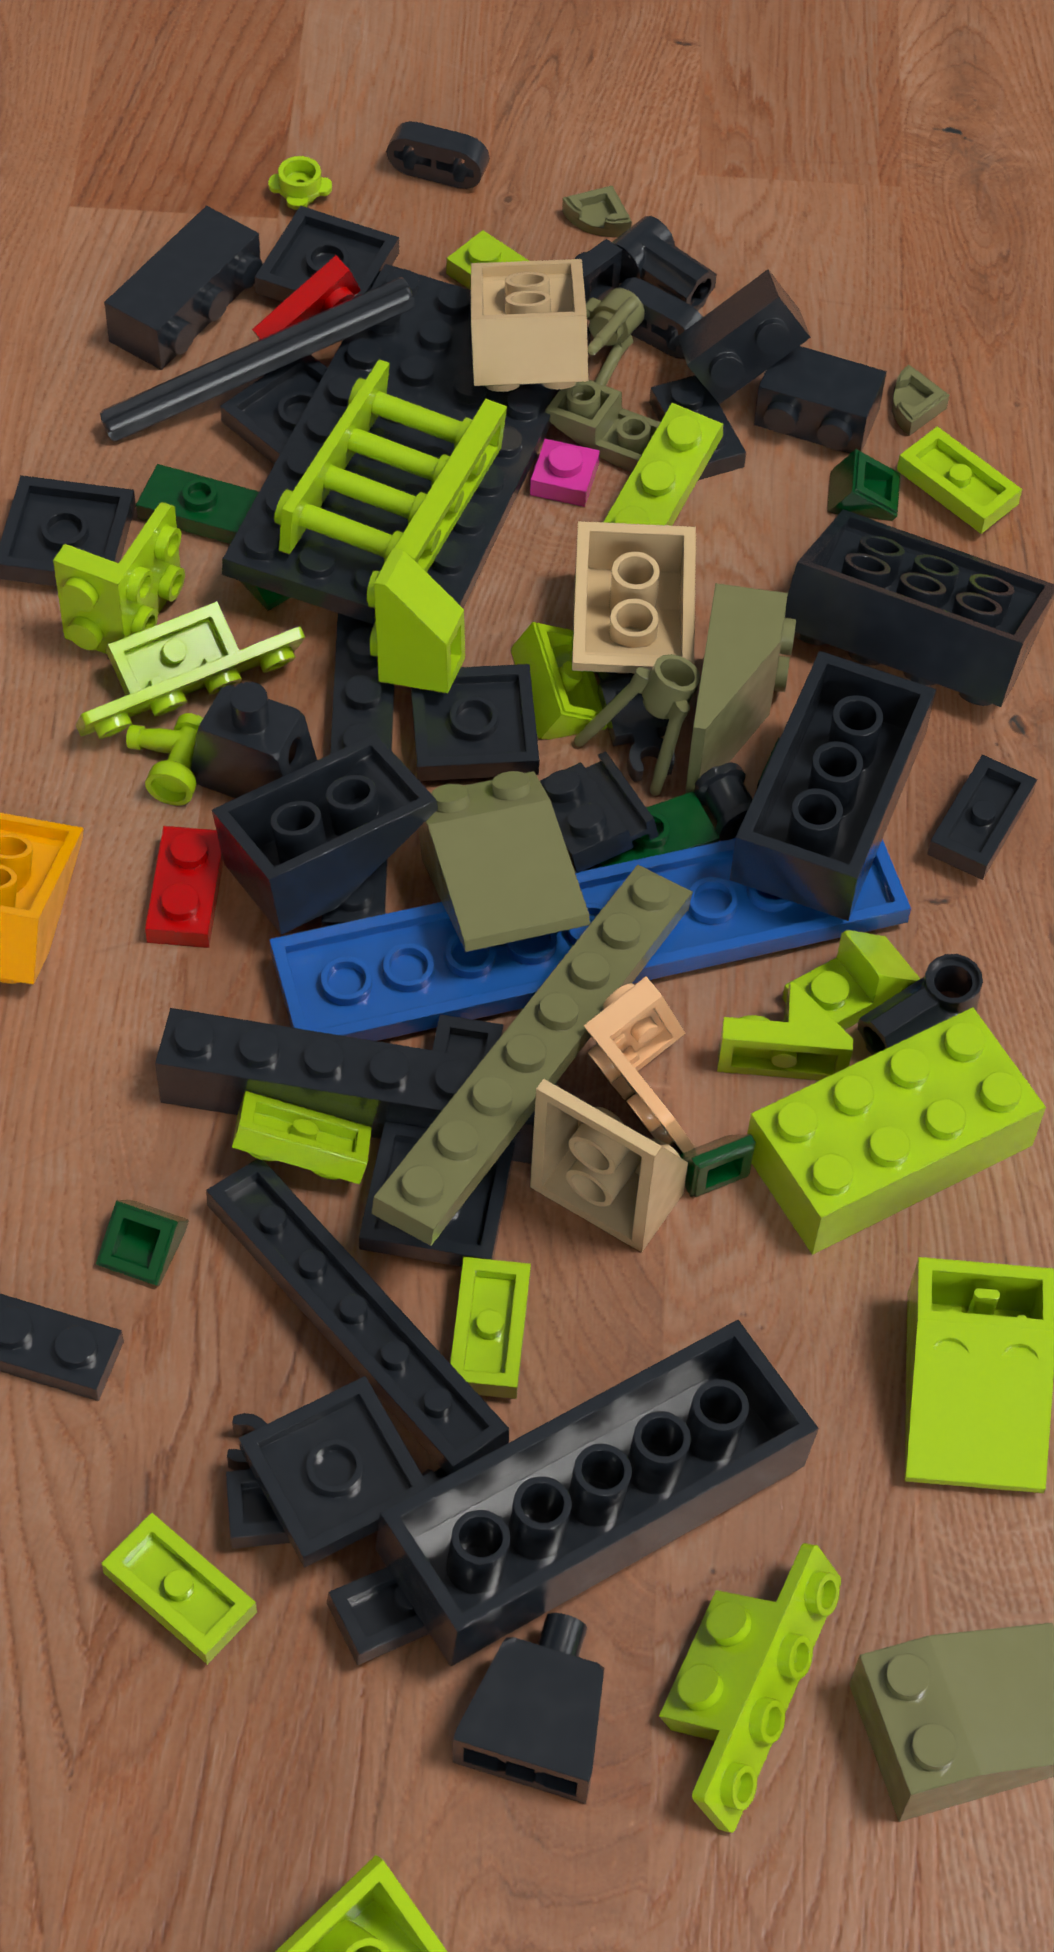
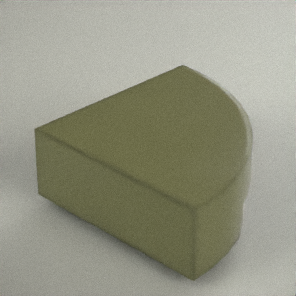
(597, 212)
(916, 400)

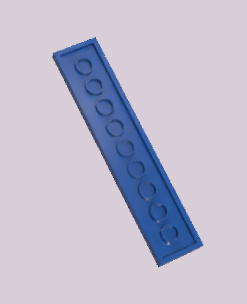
(409, 965)

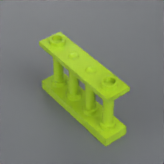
(428, 515)

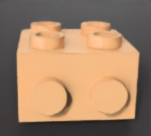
(629, 1036)

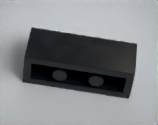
(183, 287)

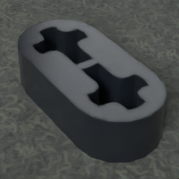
(438, 155)
(663, 317)

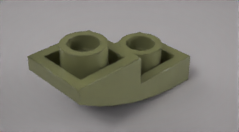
(597, 421)

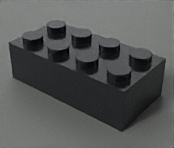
(832, 785)

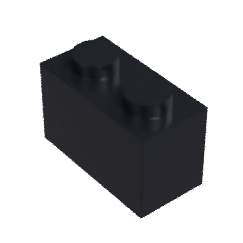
(743, 336)
(820, 399)

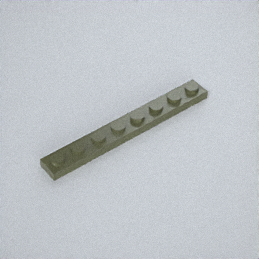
(536, 1046)

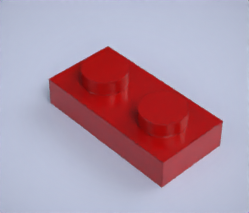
(320, 292)
(185, 887)

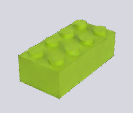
(893, 1129)

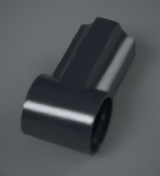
(653, 257)
(922, 1003)

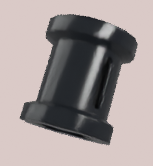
(726, 797)

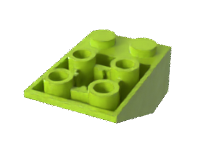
(979, 1374)

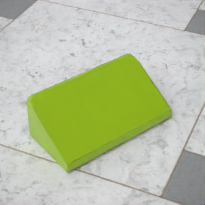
(561, 697)

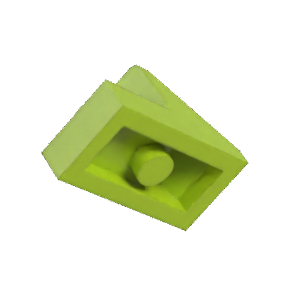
(858, 979)
(801, 1047)

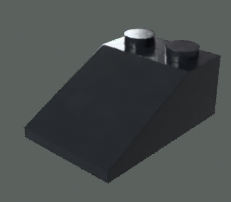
(321, 830)

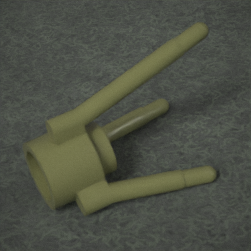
(612, 324)
(665, 695)

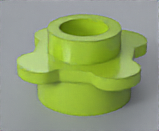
(299, 182)

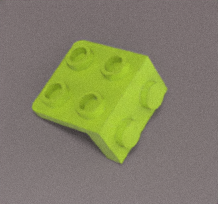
(115, 600)

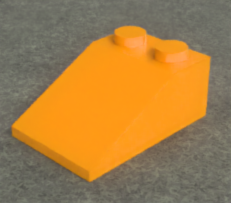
(34, 882)

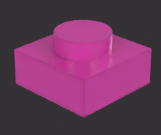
(564, 472)

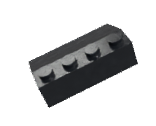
(917, 607)

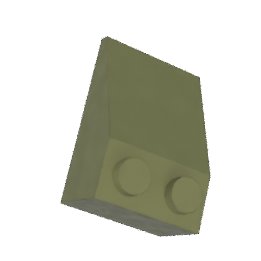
(738, 673)
(501, 861)
(959, 1714)

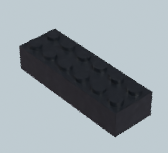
(593, 1490)

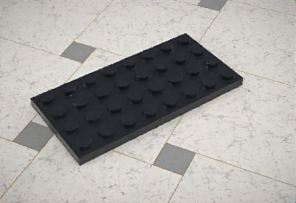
(427, 367)

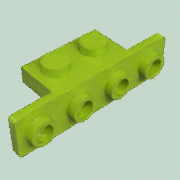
(177, 659)
(744, 1678)

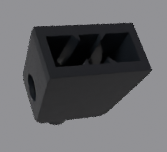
(249, 741)
(536, 1713)

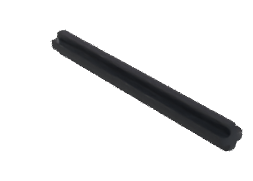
(257, 359)

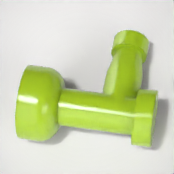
(169, 779)

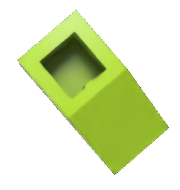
(416, 626)

